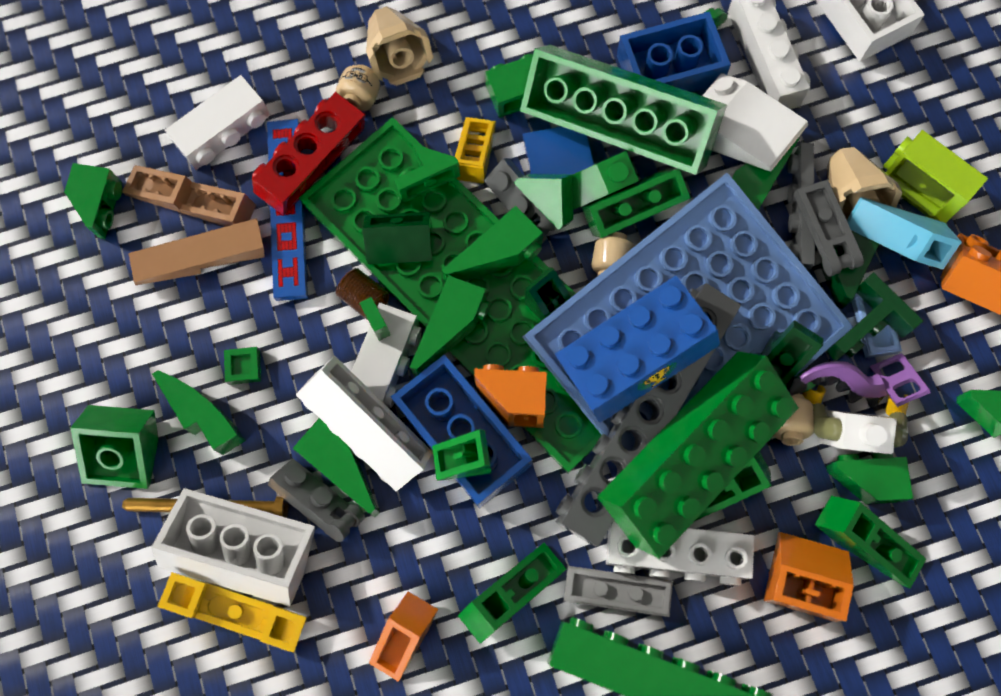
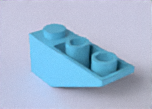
(904, 232)

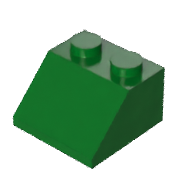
(115, 446)

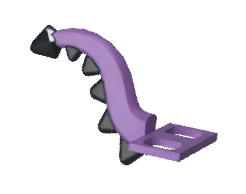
(860, 386)

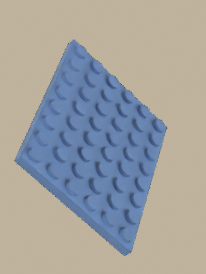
(709, 241)

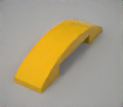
(232, 611)

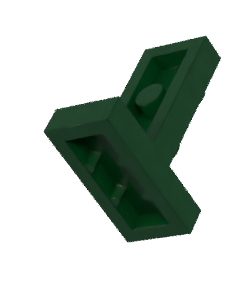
(887, 310)

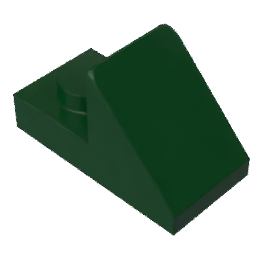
(792, 350)

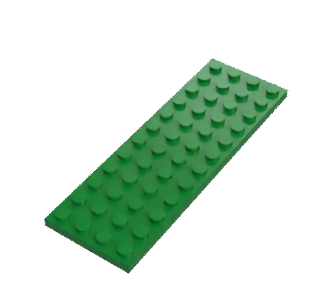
(366, 186)

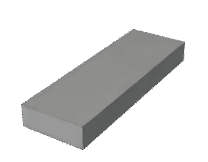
(618, 591)

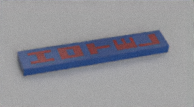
(287, 231)

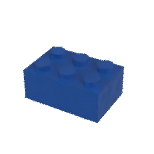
(676, 53)

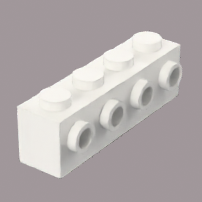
(770, 51)
(365, 424)
(695, 554)

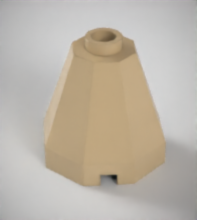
(396, 46)
(856, 176)

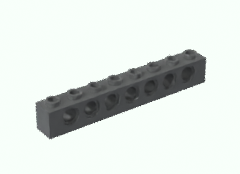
(665, 406)

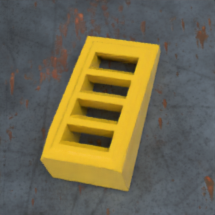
(474, 168)

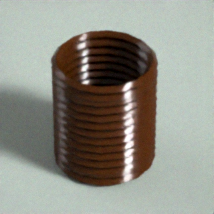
(358, 287)

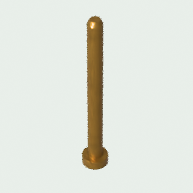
(277, 507)

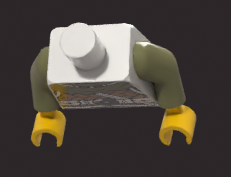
(859, 430)

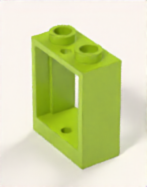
(940, 165)

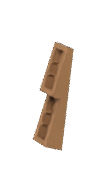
(187, 197)
(200, 251)

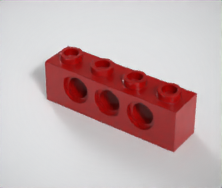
(283, 191)

